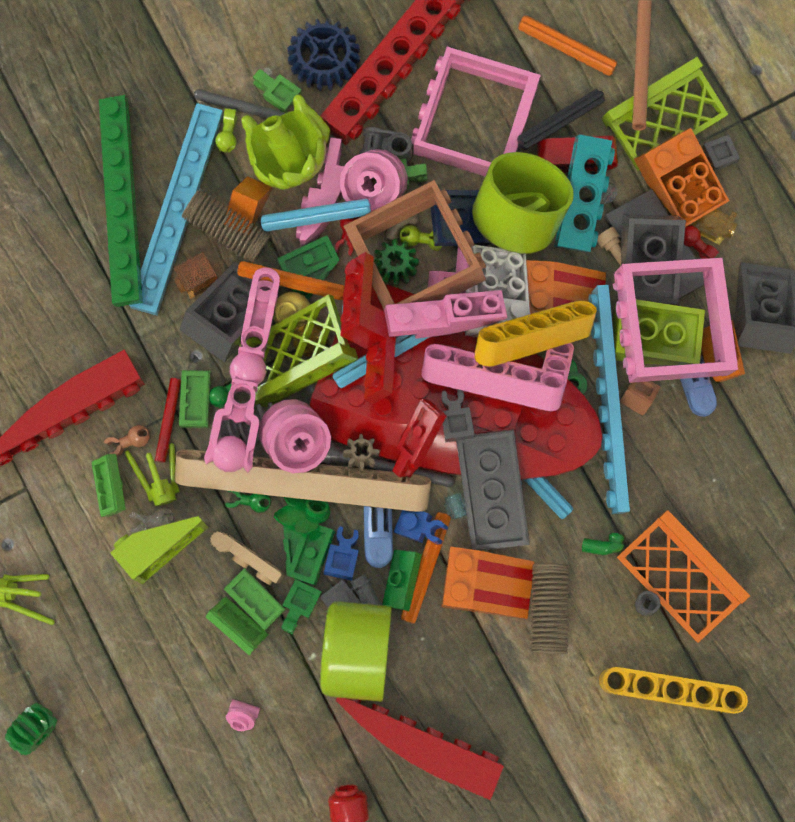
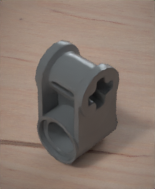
(387, 140)

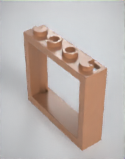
(402, 209)

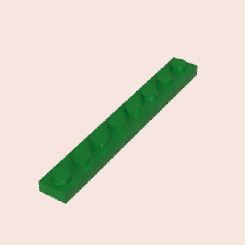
(120, 201)

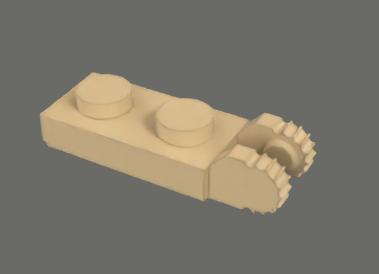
(245, 556)

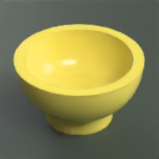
(289, 304)

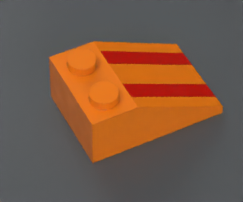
(559, 283)
(487, 583)

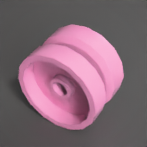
(377, 164)
(294, 436)

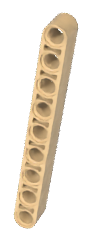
(321, 483)

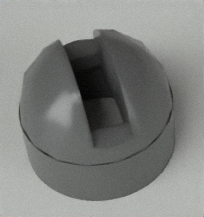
(653, 605)

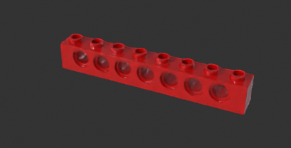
(384, 57)

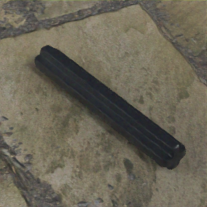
(560, 119)

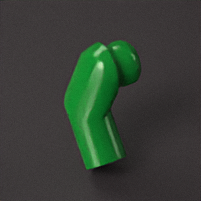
(600, 547)

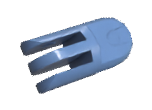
(700, 394)
(379, 543)

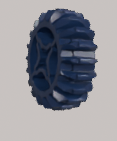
(321, 40)

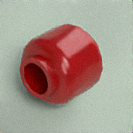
(348, 804)

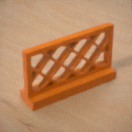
(701, 558)

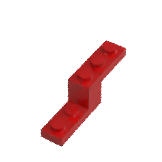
(368, 328)

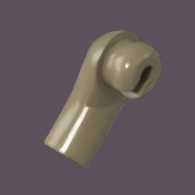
(393, 232)

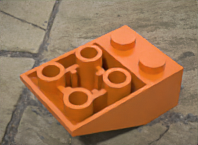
(682, 177)

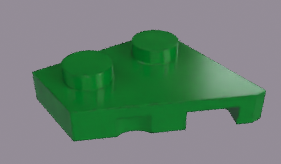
(311, 260)
(306, 553)

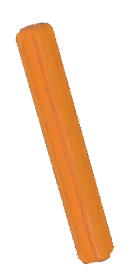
(567, 45)
(295, 281)
(425, 571)

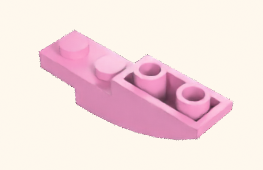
(327, 192)
(445, 316)

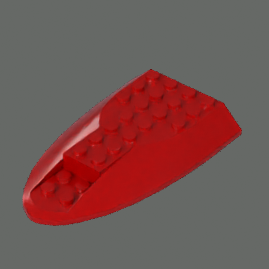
(545, 440)

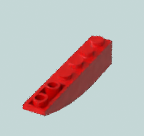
(71, 404)
(428, 750)

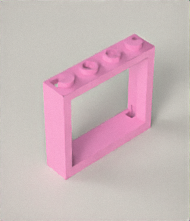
(483, 68)
(718, 313)

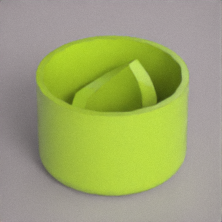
(522, 202)
(355, 651)

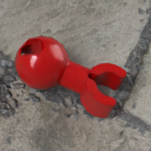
(345, 238)
(692, 239)

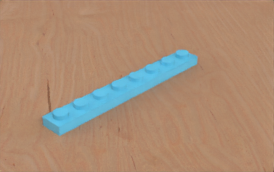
(170, 224)
(609, 412)

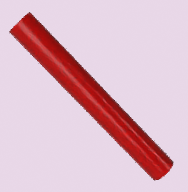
(168, 419)

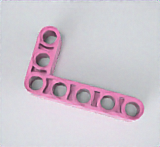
(505, 381)

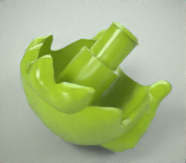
(288, 146)

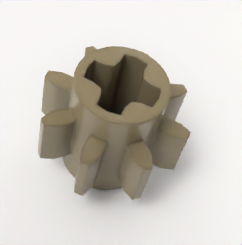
(360, 445)

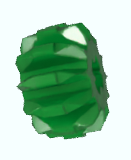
(393, 252)
(30, 729)

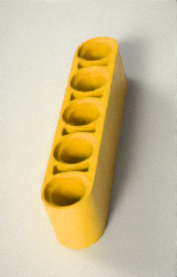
(534, 333)
(687, 690)

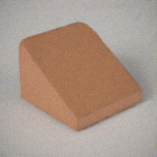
(640, 396)

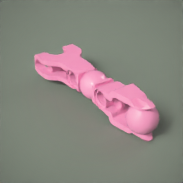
(246, 373)

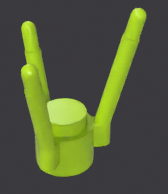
(162, 491)
(9, 590)

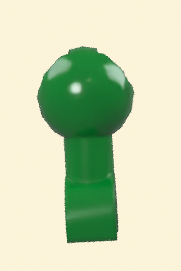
(219, 395)
(255, 501)

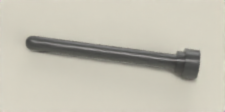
(235, 104)
(335, 454)

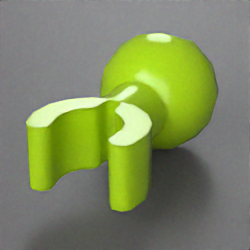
(226, 139)
(414, 236)

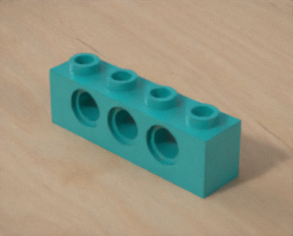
(602, 154)

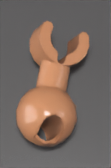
(133, 438)

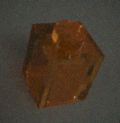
(195, 275)

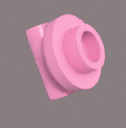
(242, 715)

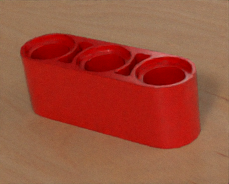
(559, 153)

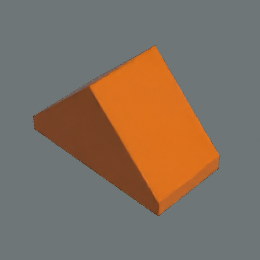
(248, 201)

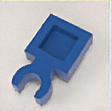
(417, 525)
(341, 558)

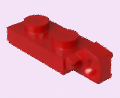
(418, 438)

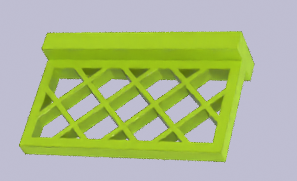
(659, 91)
(309, 370)

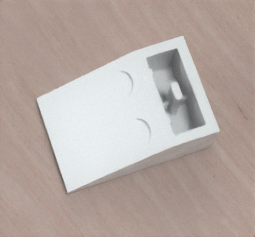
(507, 273)

